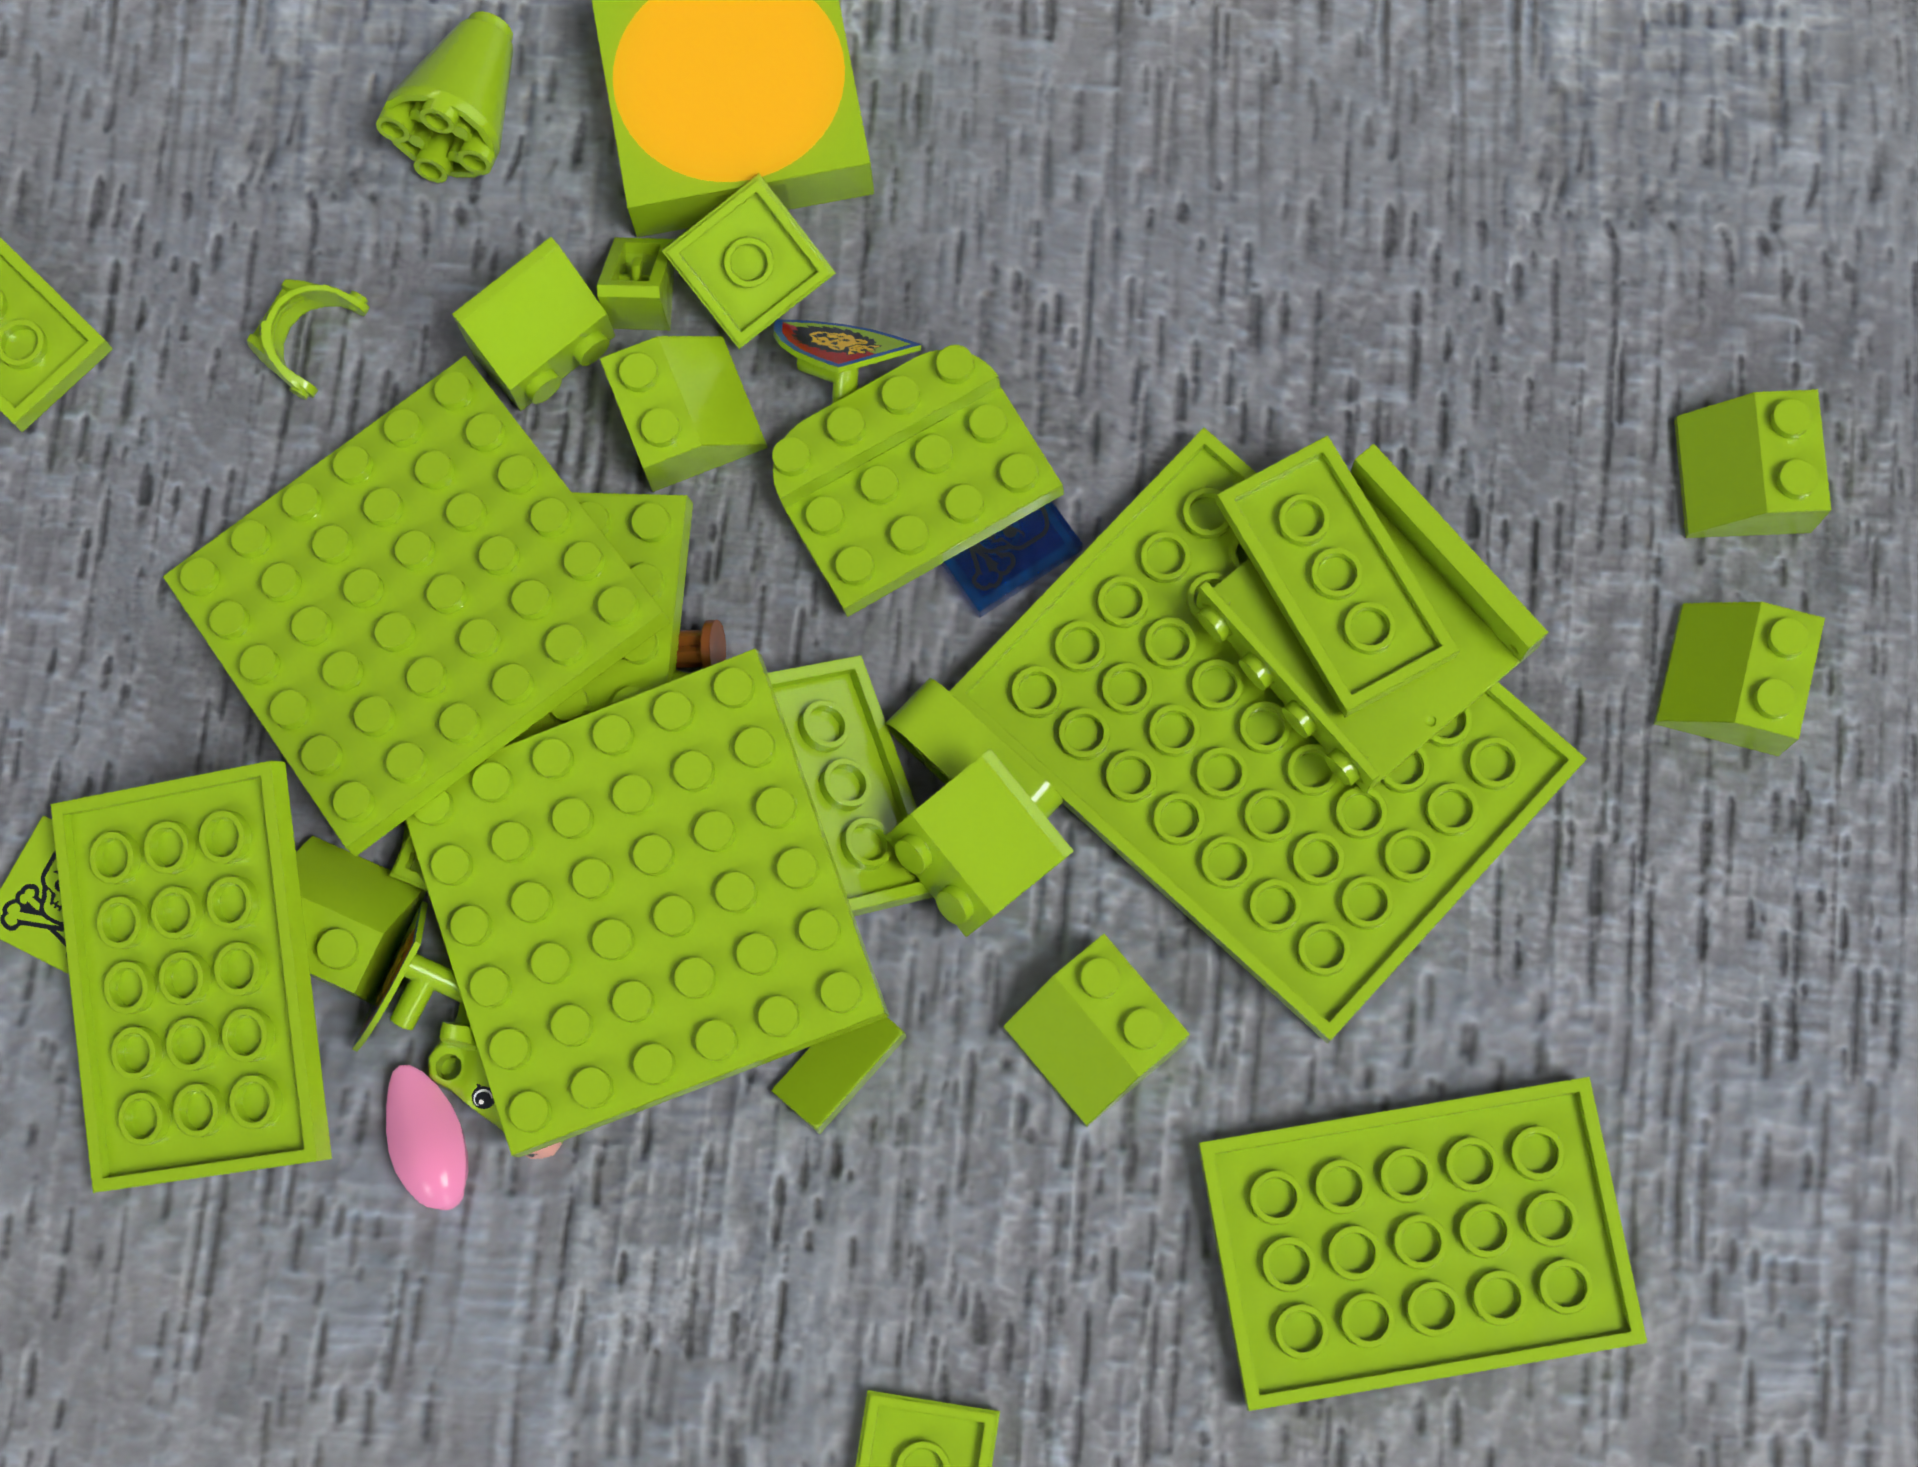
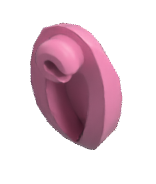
(425, 1140)

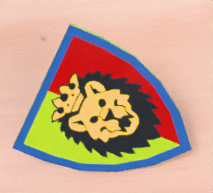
(838, 350)
(424, 979)

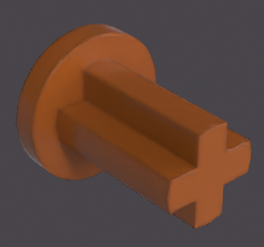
(702, 646)

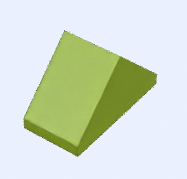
(637, 284)

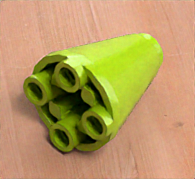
(454, 102)

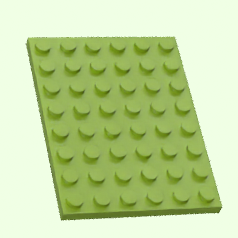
(1211, 785)

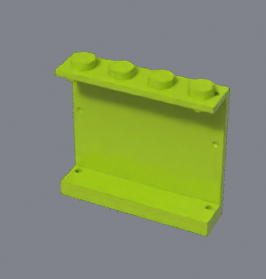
(1472, 602)

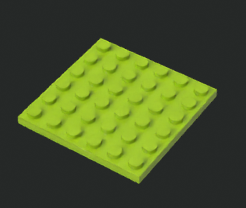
(413, 604)
(642, 905)

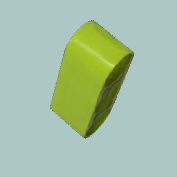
(951, 737)

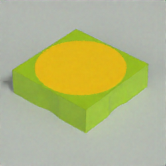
(729, 93)

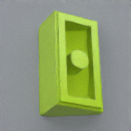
(836, 1070)

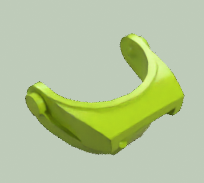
(290, 304)

